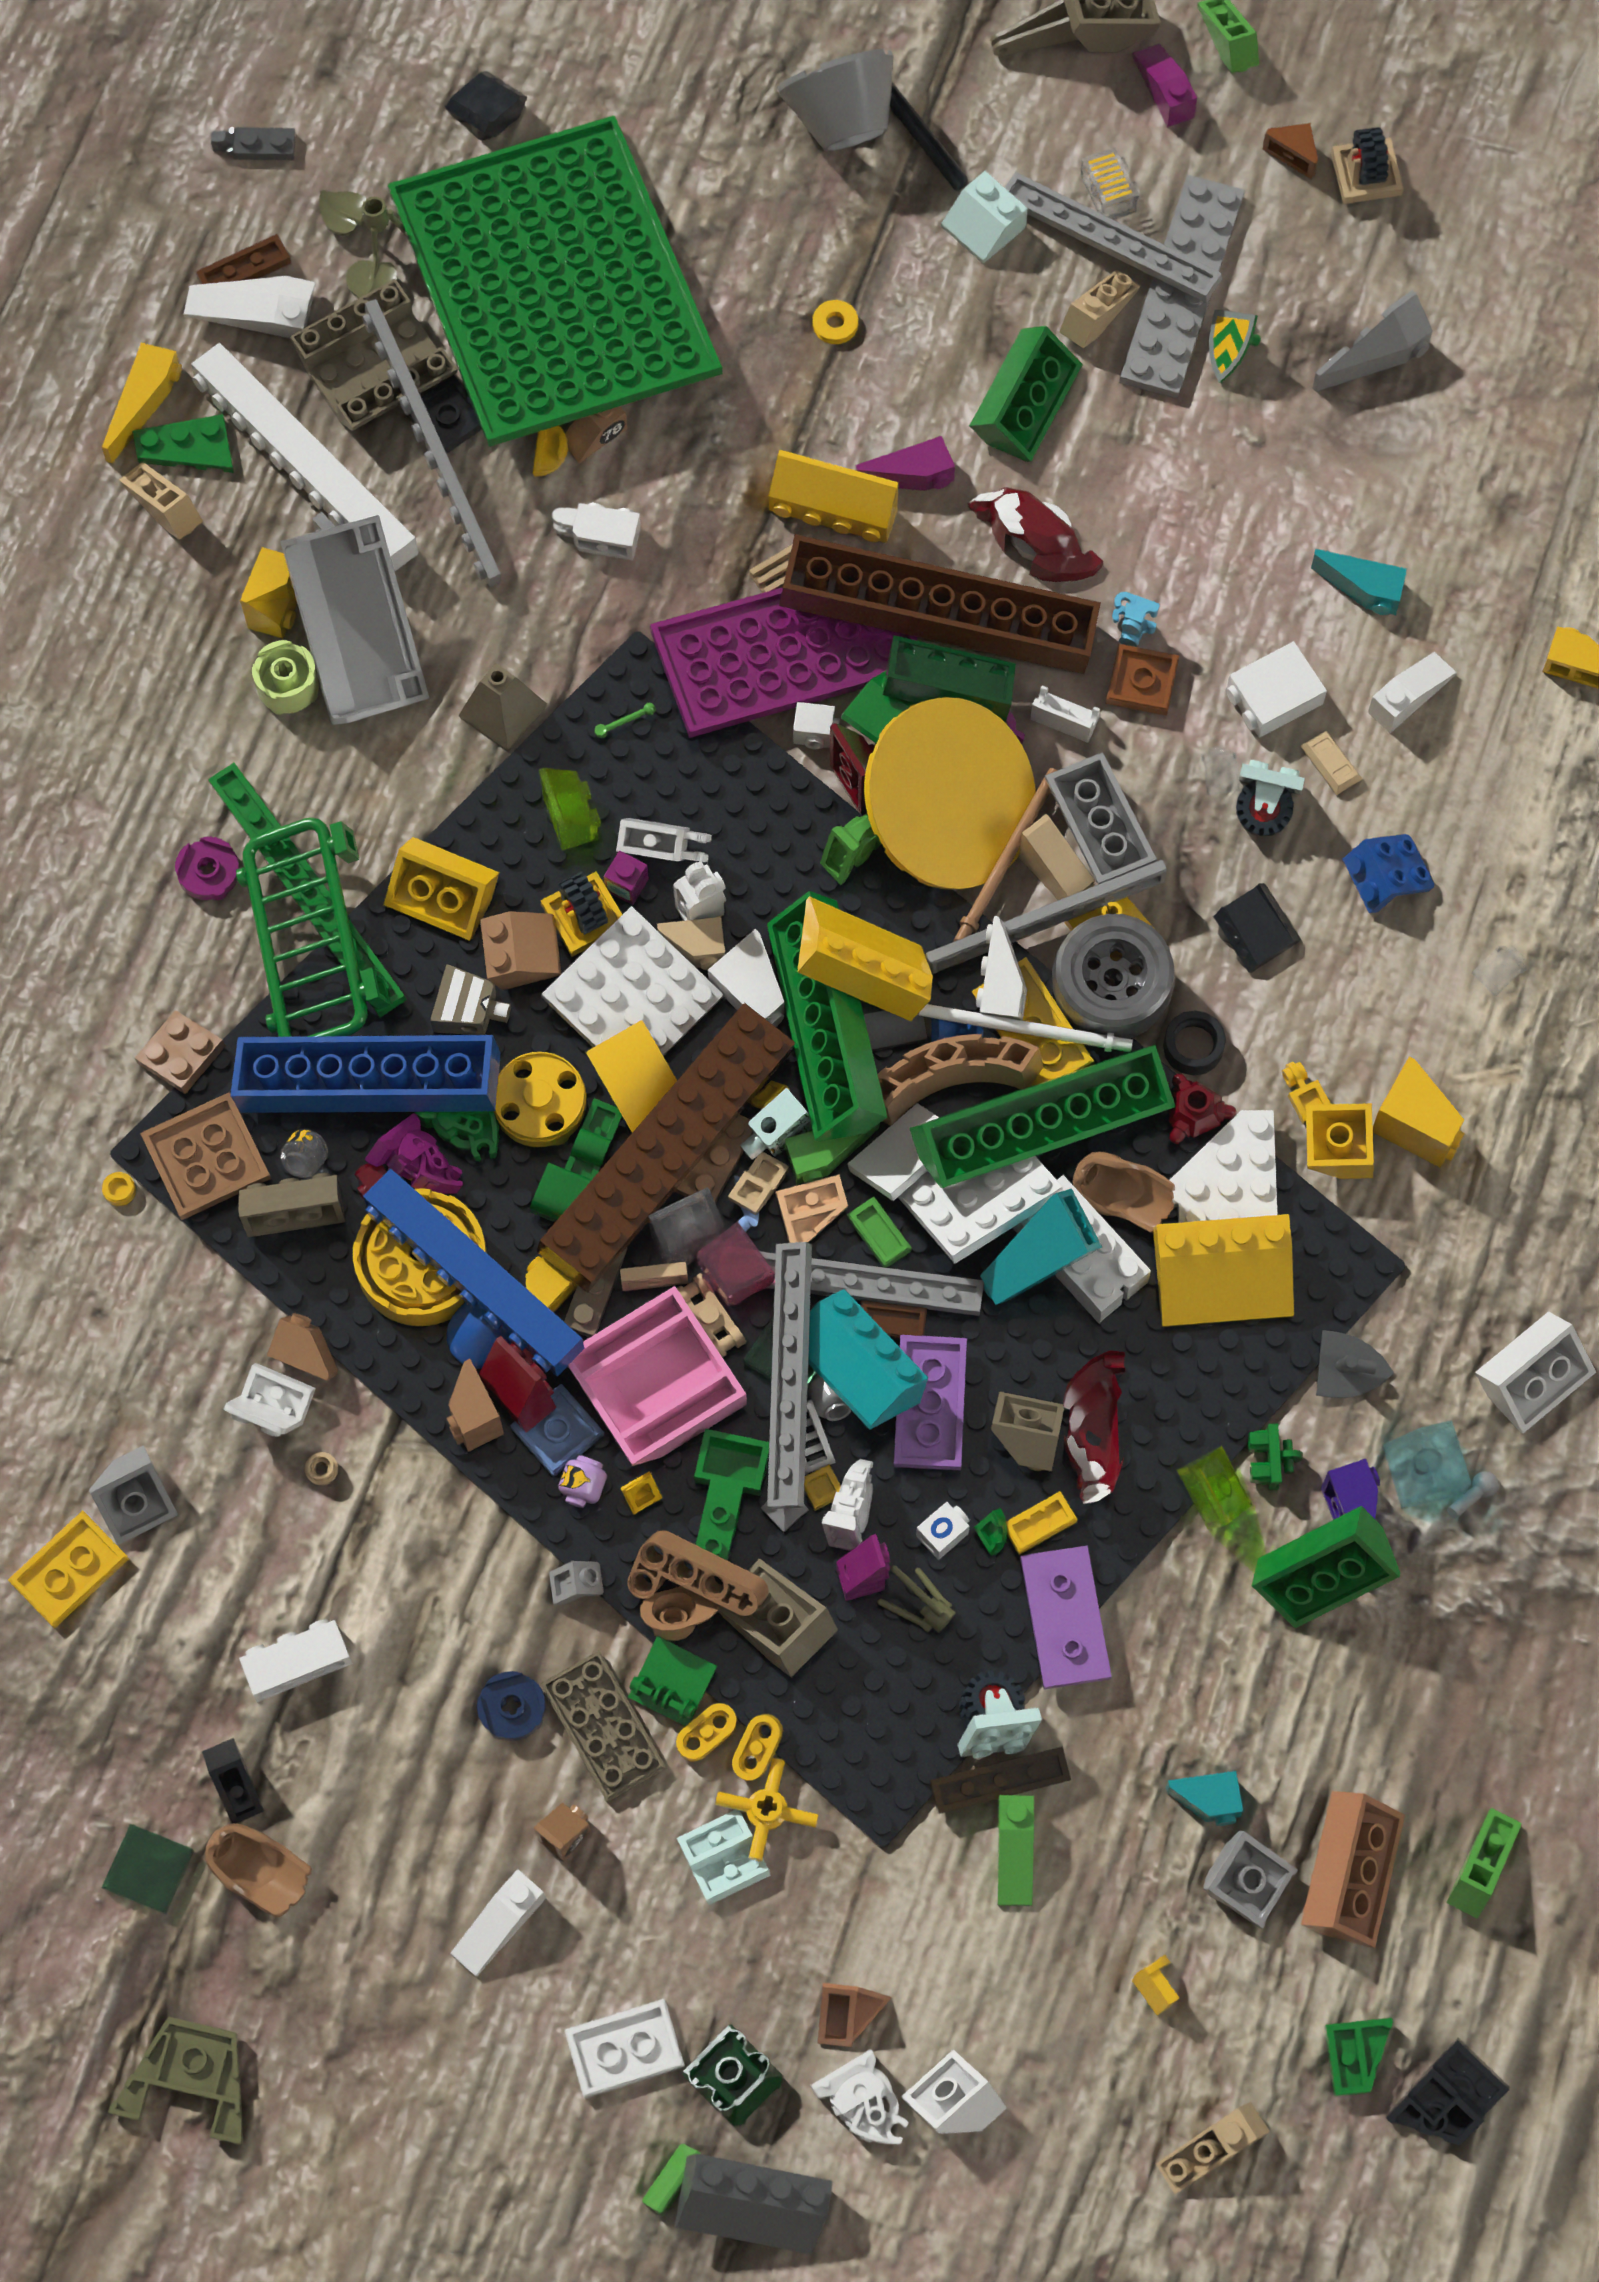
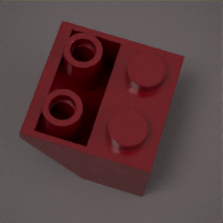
(517, 1385)

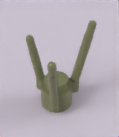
(937, 1610)

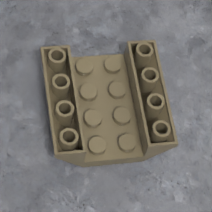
(347, 367)

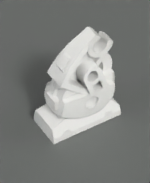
(850, 1508)
(857, 2098)

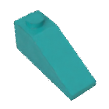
(1367, 582)

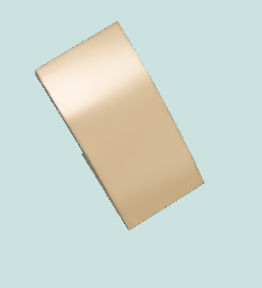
(758, 1183)

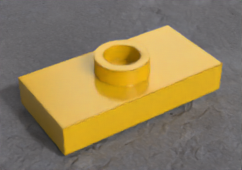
(1040, 1522)

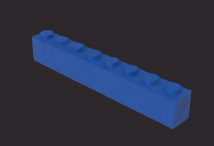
(473, 1272)

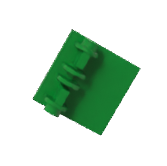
(672, 1681)

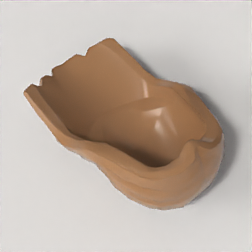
(1124, 1189)
(257, 1868)

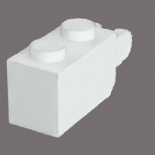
(600, 529)
(659, 840)
(699, 893)

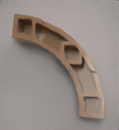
(953, 1063)

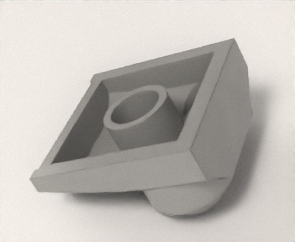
(1248, 1878)

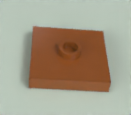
(1142, 679)

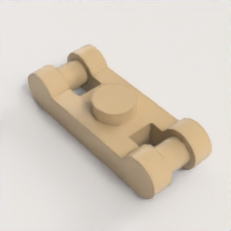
(712, 1316)

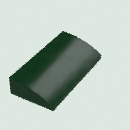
(930, 671)

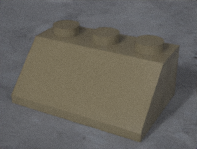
(291, 1205)

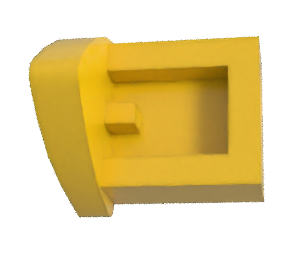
(1155, 1986)

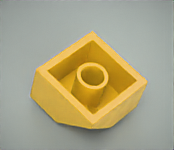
(269, 595)

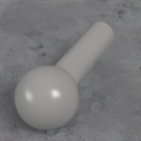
(1483, 1485)

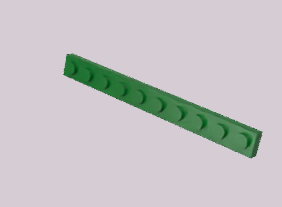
(256, 819)

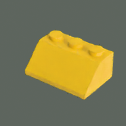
(440, 888)

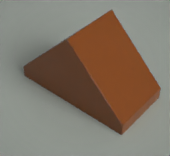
(1294, 147)

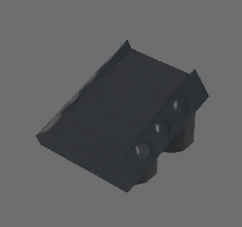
(487, 105)
(1255, 928)

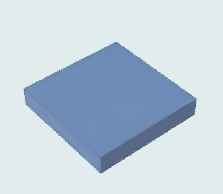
(561, 1434)

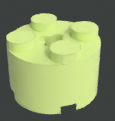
(285, 677)

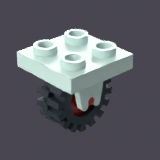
(1267, 801)
(995, 1717)

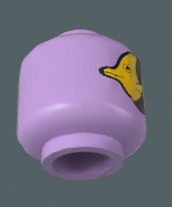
(582, 1481)

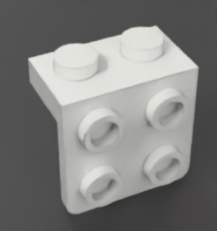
(271, 1401)

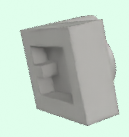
(575, 1581)

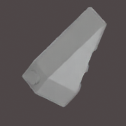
(1392, 342)

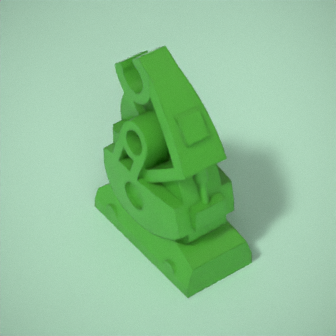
(849, 847)

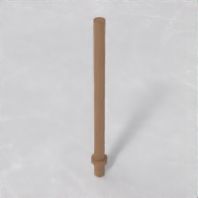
(970, 923)

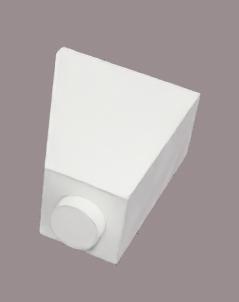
(749, 978)

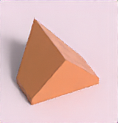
(847, 2013)

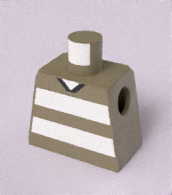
(466, 1004)

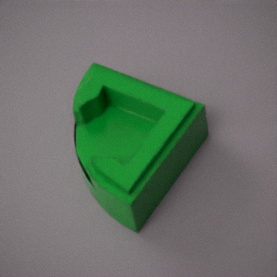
(993, 1531)

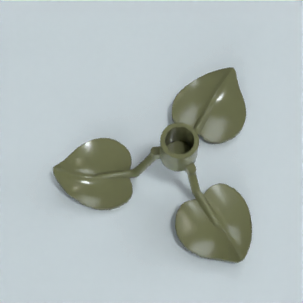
(342, 215)

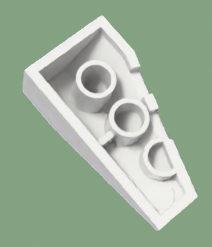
(262, 305)

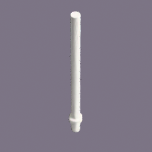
(1030, 1028)

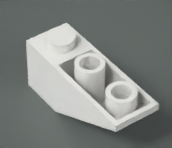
(1004, 985)

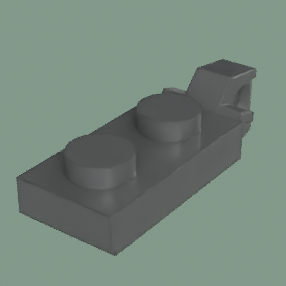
(255, 143)

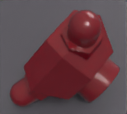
(1196, 1109)

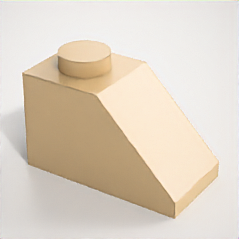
(696, 940)

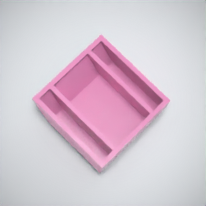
(657, 1378)

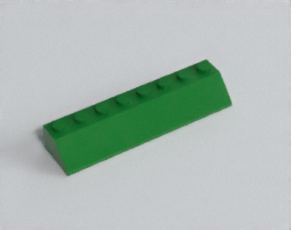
(828, 1038)
(1043, 1117)

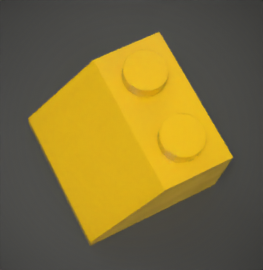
(1340, 1140)

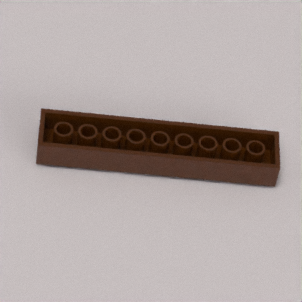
(940, 604)
(665, 1147)

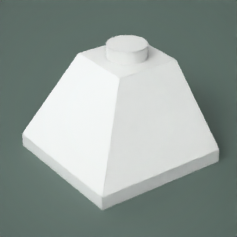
(955, 2097)

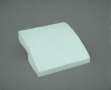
(720, 1856)

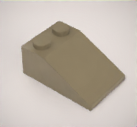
(786, 1625)

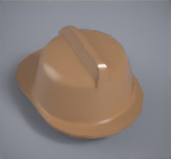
(676, 1612)

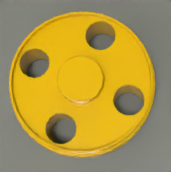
(540, 1099)

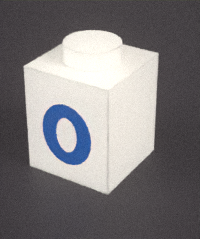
(943, 1529)

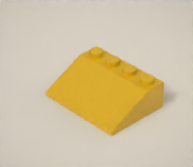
(864, 960)
(1224, 1270)

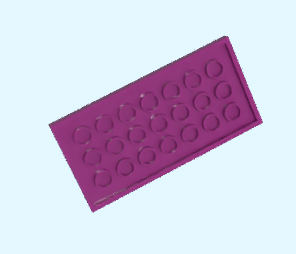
(763, 659)

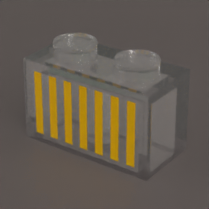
(1110, 184)

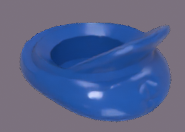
(471, 1335)

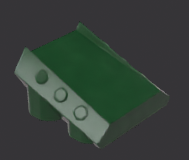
(733, 2076)

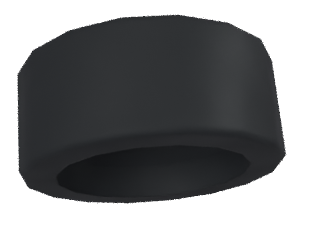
(1200, 1020)

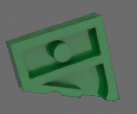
(1355, 2054)

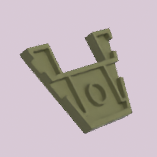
(192, 2062)

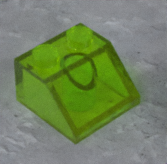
(569, 807)

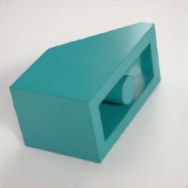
(1209, 1796)

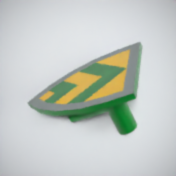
(1229, 340)

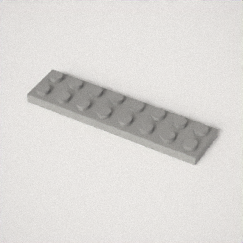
(1170, 316)

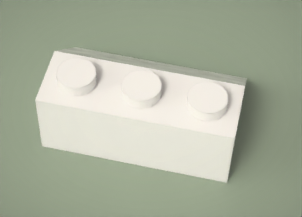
(1536, 1371)

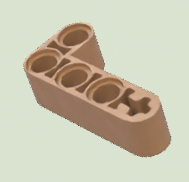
(698, 1580)

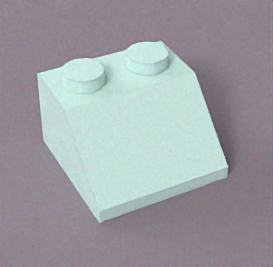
(985, 217)

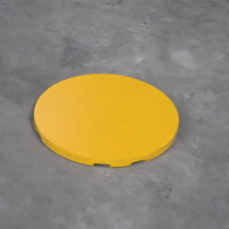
(947, 791)

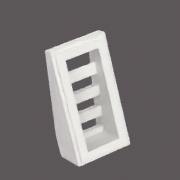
(823, 1445)

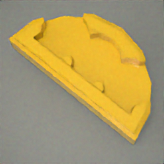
(550, 451)

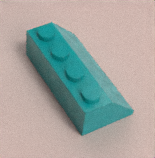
(862, 1361)

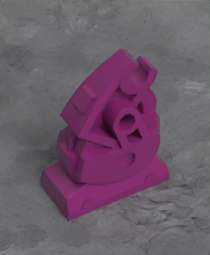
(415, 1157)

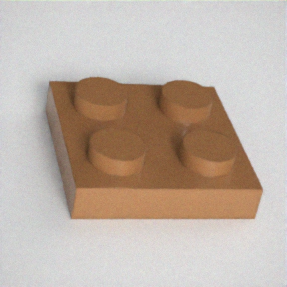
(180, 1052)

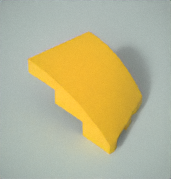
(633, 1072)

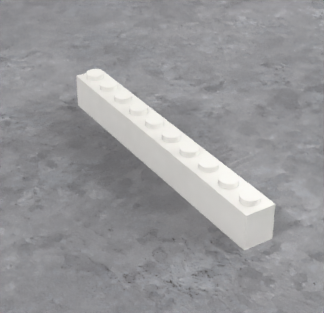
(295, 448)

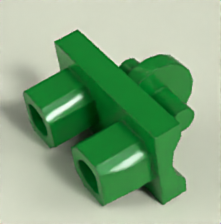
(1270, 1472)

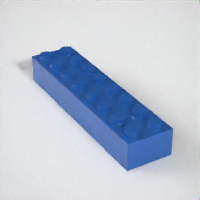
(366, 1074)

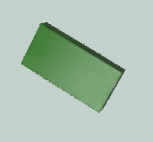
(879, 1232)

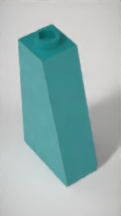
(1045, 1246)

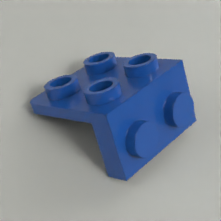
(1387, 869)

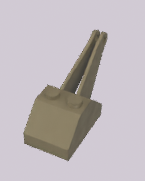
(1095, 23)

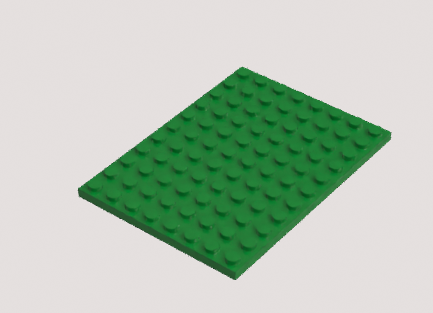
(553, 280)

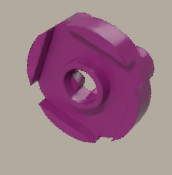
(200, 853)

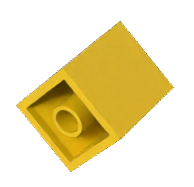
(1419, 1117)

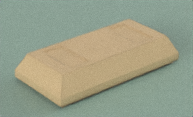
(1331, 762)

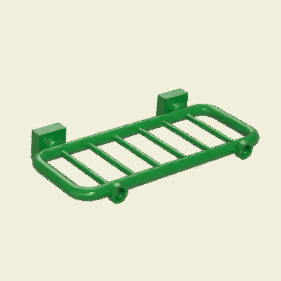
(374, 984)

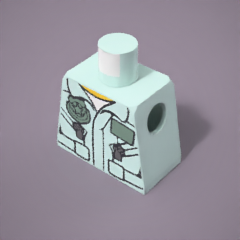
(783, 1115)

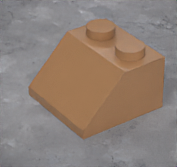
(520, 948)
(472, 1411)

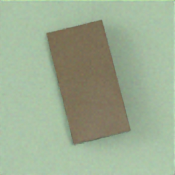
(603, 1726)

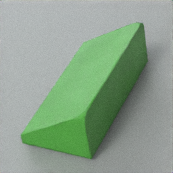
(669, 2182)

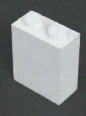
(1275, 689)

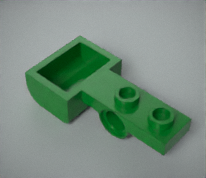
(562, 1186)
(730, 1468)

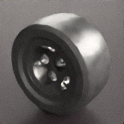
(1109, 1006)

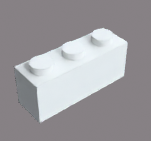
(295, 1659)

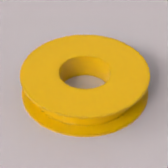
(830, 309)

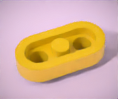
(705, 1732)
(758, 1746)

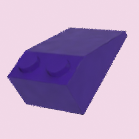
(1350, 1488)

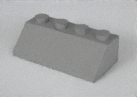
(1100, 818)

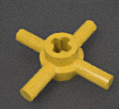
(775, 1818)

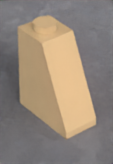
(1053, 860)

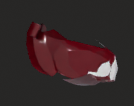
(1050, 537)
(1093, 1407)

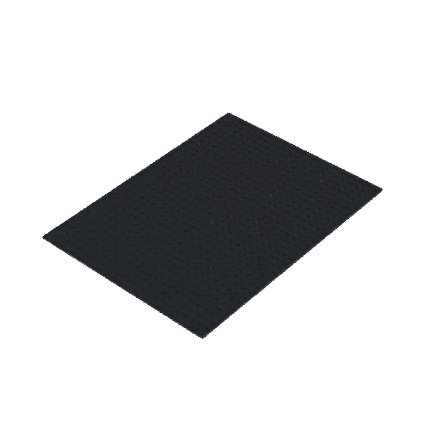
(882, 1695)

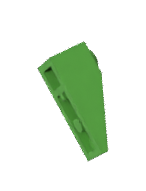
(1231, 34)
(815, 1159)
(1015, 1850)
(1484, 1863)

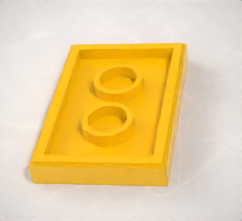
(68, 1569)

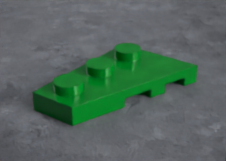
(189, 443)

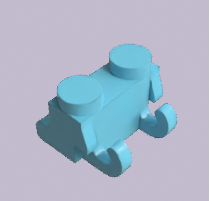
(1134, 623)

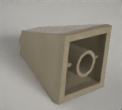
(502, 707)

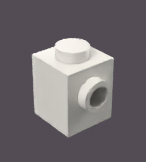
(813, 725)

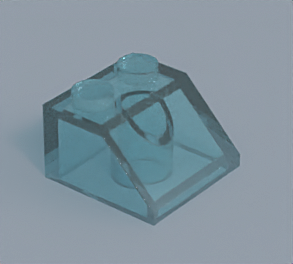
(1427, 1465)

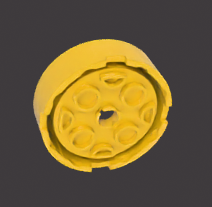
(400, 1285)

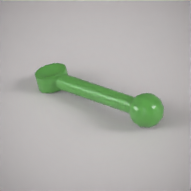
(602, 730)

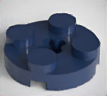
(521, 1689)

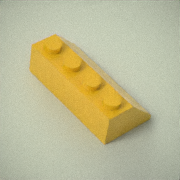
(833, 497)

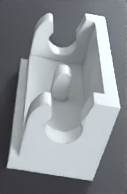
(1064, 715)

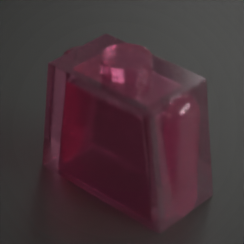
(734, 1266)

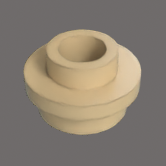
(316, 1460)

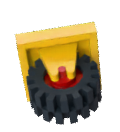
(581, 910)

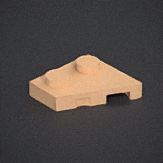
(811, 1207)

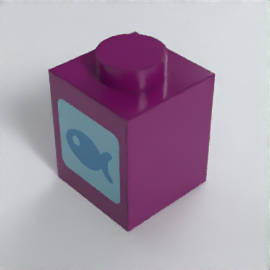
(626, 877)

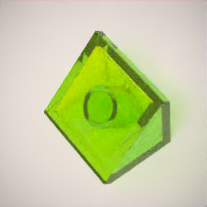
(1215, 1488)

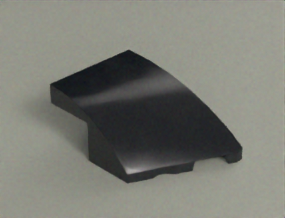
(1450, 2096)

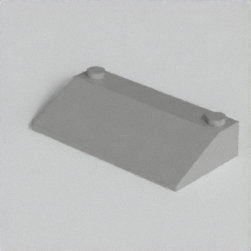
(355, 620)

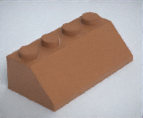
(1353, 1868)

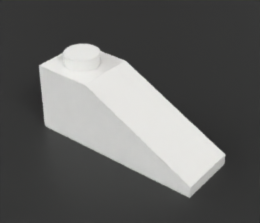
(1409, 691)
(498, 1922)

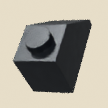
(232, 1781)

